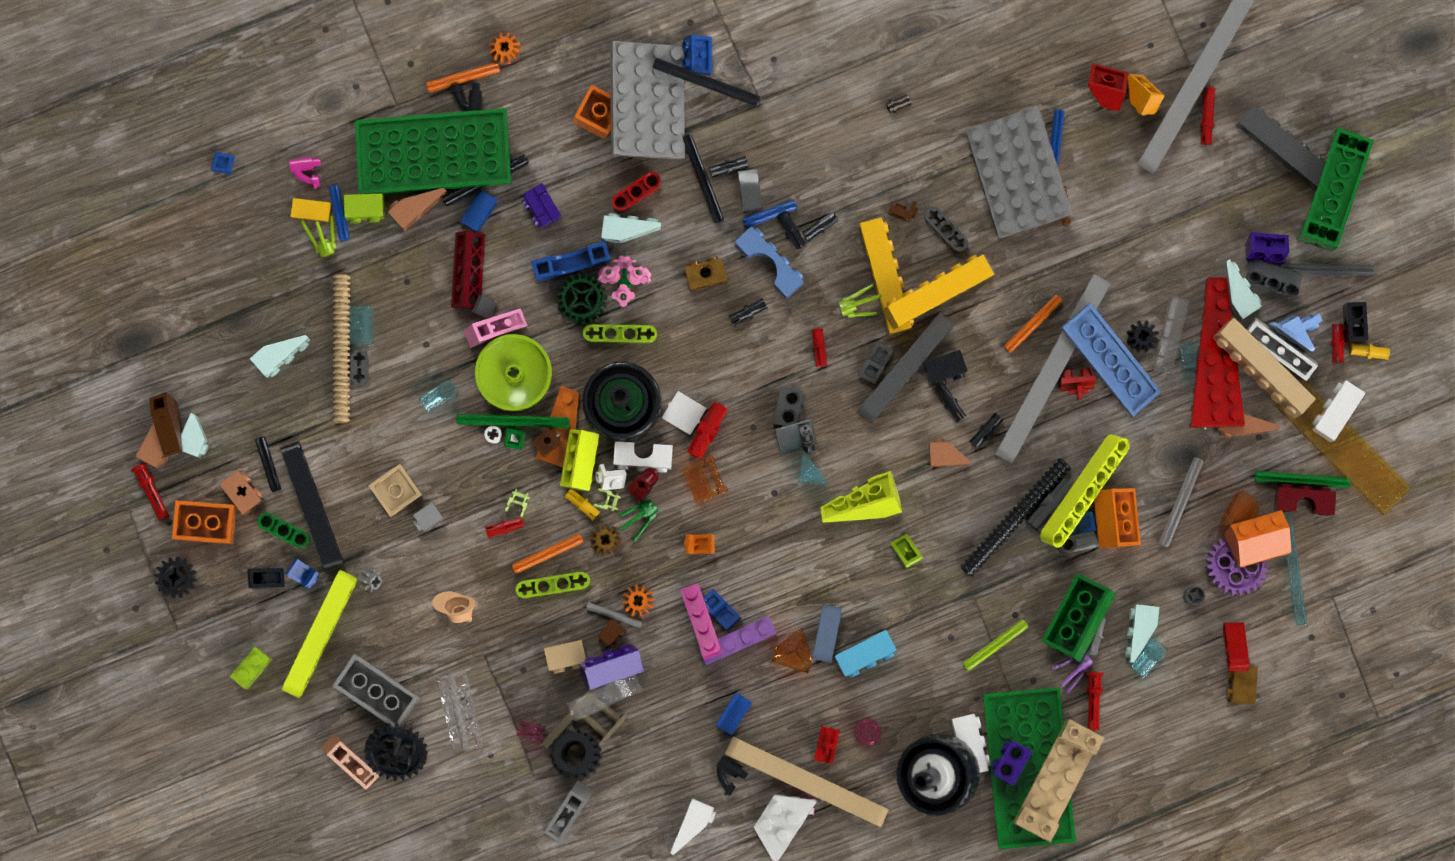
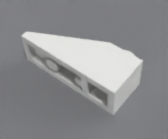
(695, 820)

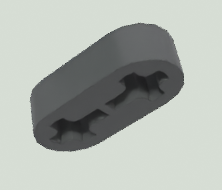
(354, 367)

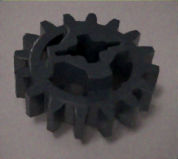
(175, 586)

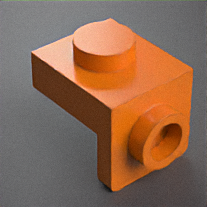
(699, 544)

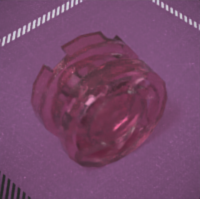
(531, 728)
(867, 732)

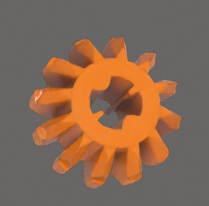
(497, 50)
(644, 602)

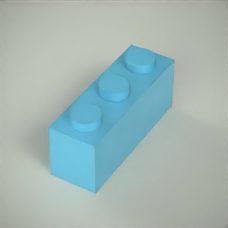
(865, 654)

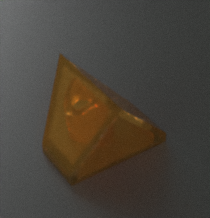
(794, 652)

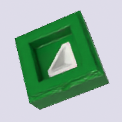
(514, 438)

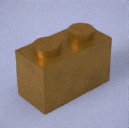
(1243, 686)

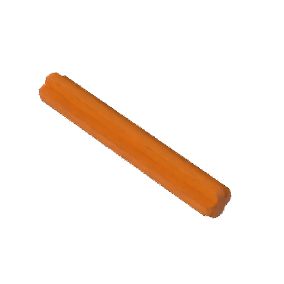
(462, 77)
(1032, 324)
(547, 553)

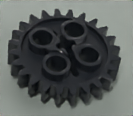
(377, 746)

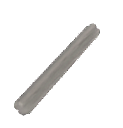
(1181, 502)

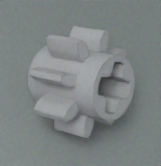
(369, 579)

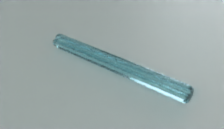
(1295, 577)

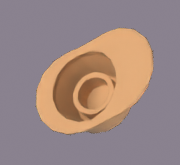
(455, 606)

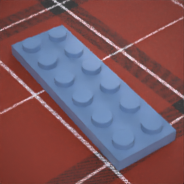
(1111, 359)

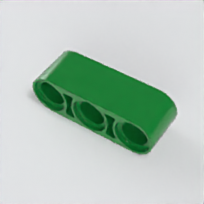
(275, 526)

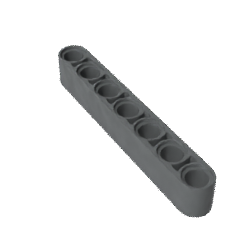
(906, 367)

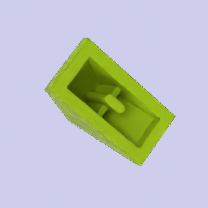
(906, 551)

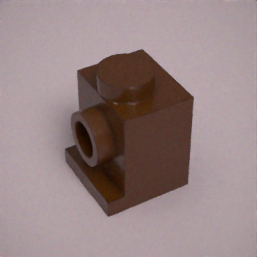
(546, 449)
(611, 634)

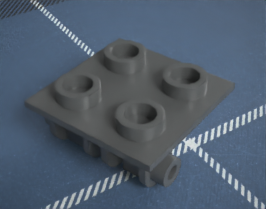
(796, 437)

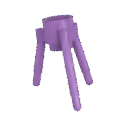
(1081, 667)

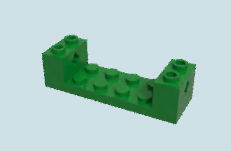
(1335, 189)

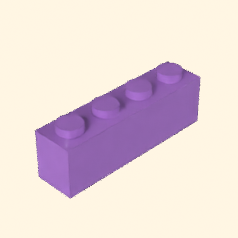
(743, 638)

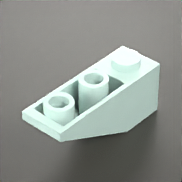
(625, 229)
(1241, 298)
(273, 356)
(1144, 623)

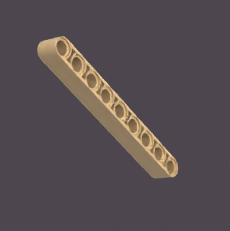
(806, 781)

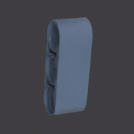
(827, 633)

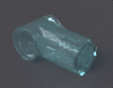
(437, 397)
(1152, 653)

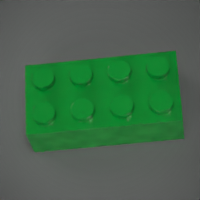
(1078, 617)

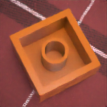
(595, 112)

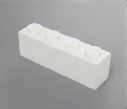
(1282, 349)

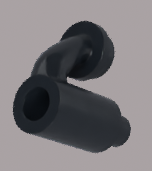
(474, 100)
(733, 769)

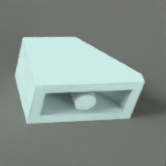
(193, 437)

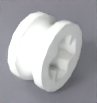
(496, 439)

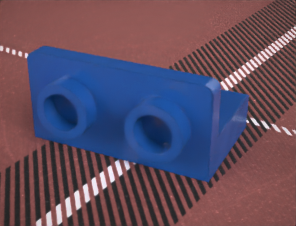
(697, 54)

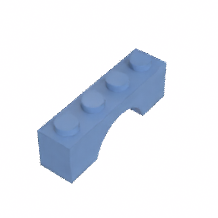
(752, 244)

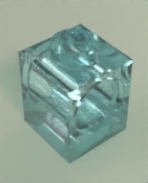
(1188, 355)

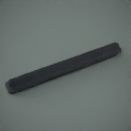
(706, 82)

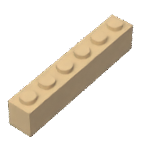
(1264, 368)

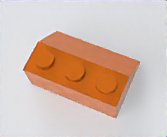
(1117, 518)
(1259, 539)

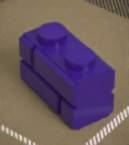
(542, 206)

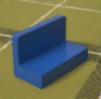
(733, 713)

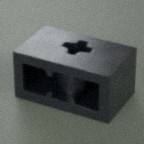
(1355, 322)

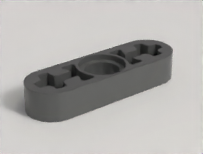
(933, 222)

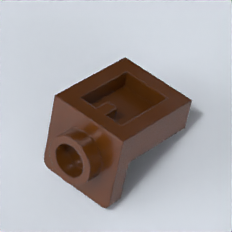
(900, 212)

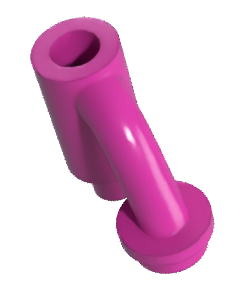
(305, 164)

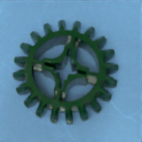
(588, 293)

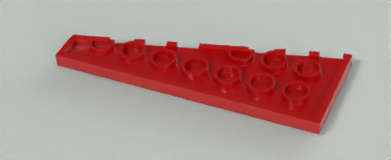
(1217, 383)

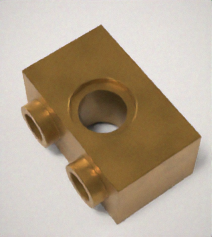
(697, 282)

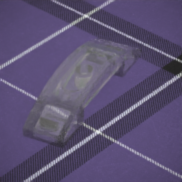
(604, 697)

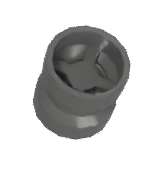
(1194, 598)

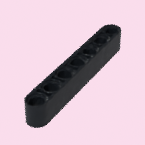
(312, 506)

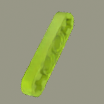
(619, 338)
(553, 588)

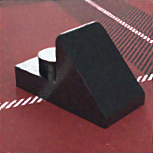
(265, 578)

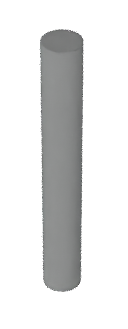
(615, 615)

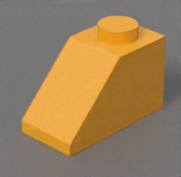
(1144, 94)

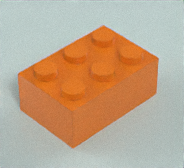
(204, 522)

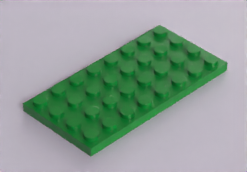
(433, 151)
(1034, 722)

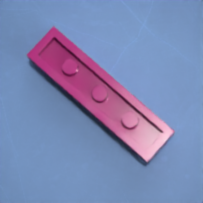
(701, 621)

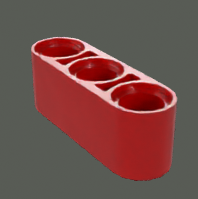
(641, 184)
(1235, 646)

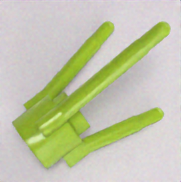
(324, 246)
(848, 305)

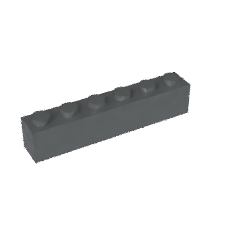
(1282, 145)

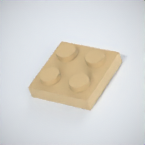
(395, 490)

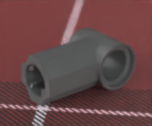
(1080, 542)

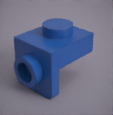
(302, 573)

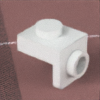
(610, 479)

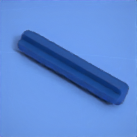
(1056, 134)
(769, 214)
(339, 215)

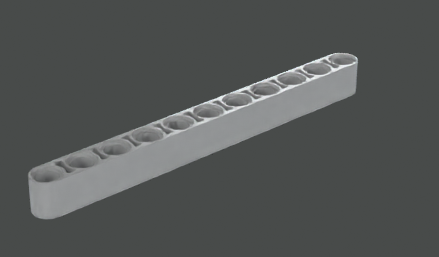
(1194, 84)
(1047, 377)

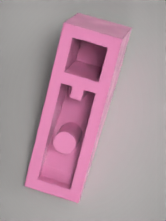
(494, 327)

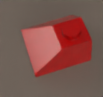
(1108, 86)

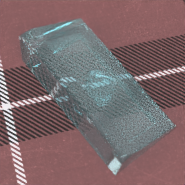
(361, 325)

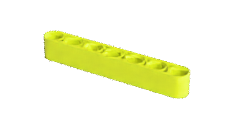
(1084, 490)
(319, 634)

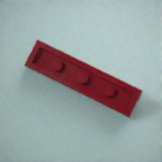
(464, 269)

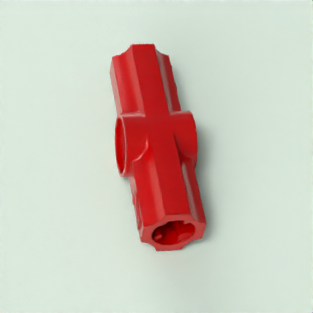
(707, 430)

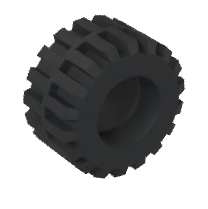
(591, 759)

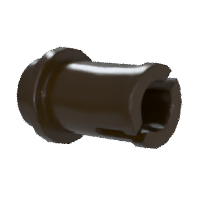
(897, 104)

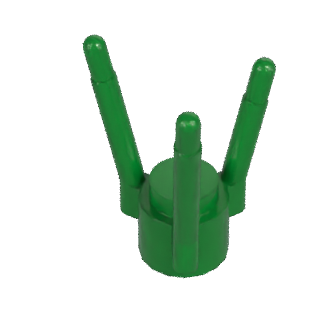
(647, 509)

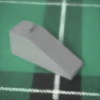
(568, 811)

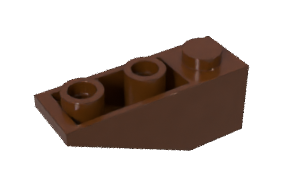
(166, 422)

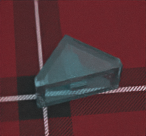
(809, 473)

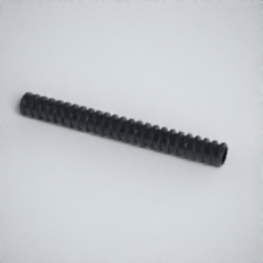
(1015, 517)

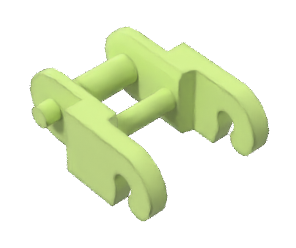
(524, 504)
(606, 506)

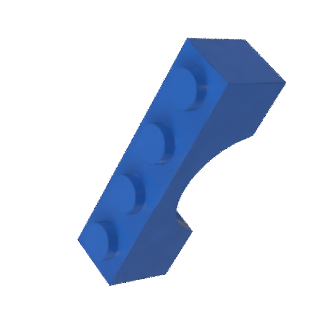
(580, 260)

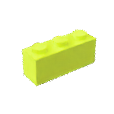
(579, 460)

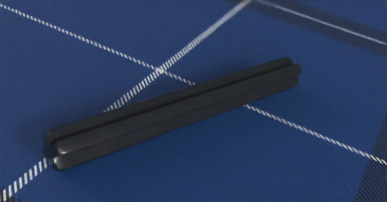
(703, 178)
(461, 193)

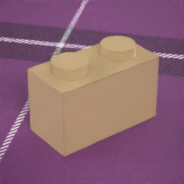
(565, 656)

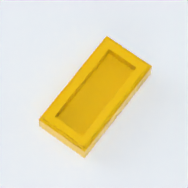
(310, 210)

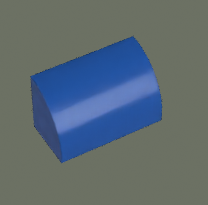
(478, 211)

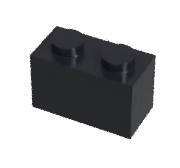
(945, 368)

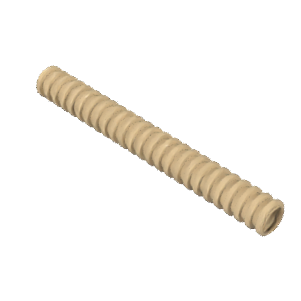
(341, 348)

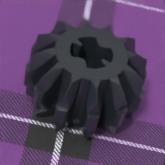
(1136, 331)

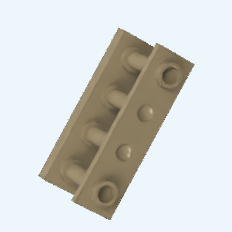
(566, 724)

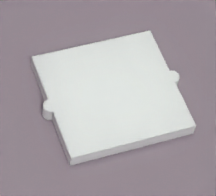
(684, 413)

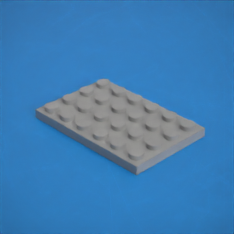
(646, 102)
(1019, 172)

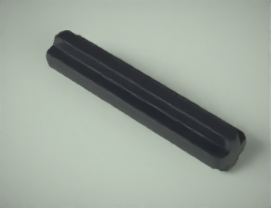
(268, 464)

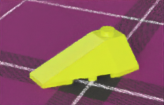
(871, 501)

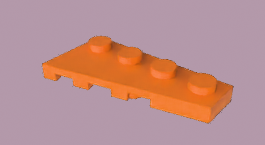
(565, 406)

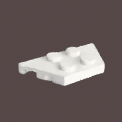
(781, 822)

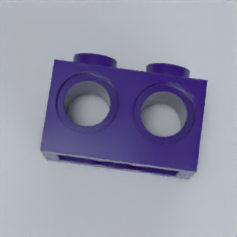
(1267, 247)
(1016, 765)

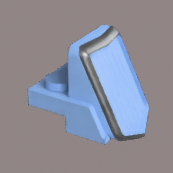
(1295, 330)

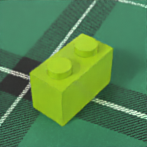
(364, 207)
(251, 667)

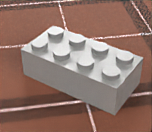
(376, 691)

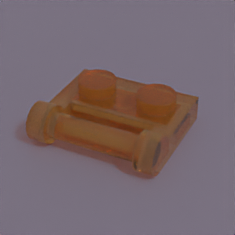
(698, 481)

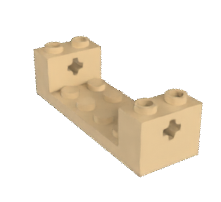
(1057, 779)

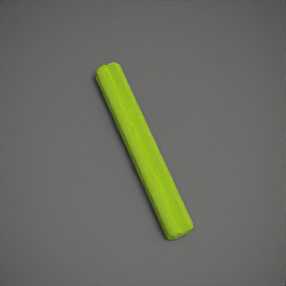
(995, 645)

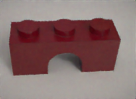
(1322, 500)

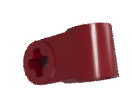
(642, 485)

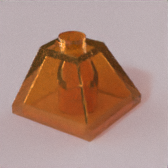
(1240, 509)

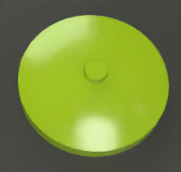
(513, 372)

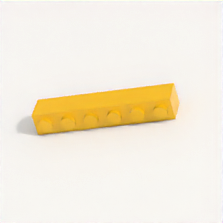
(883, 266)
(937, 292)

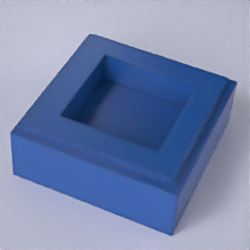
(223, 163)

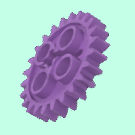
(1222, 575)

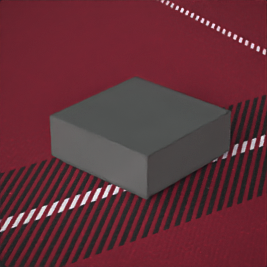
(484, 307)

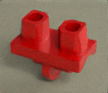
(1077, 385)
(826, 745)

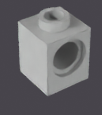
(427, 517)

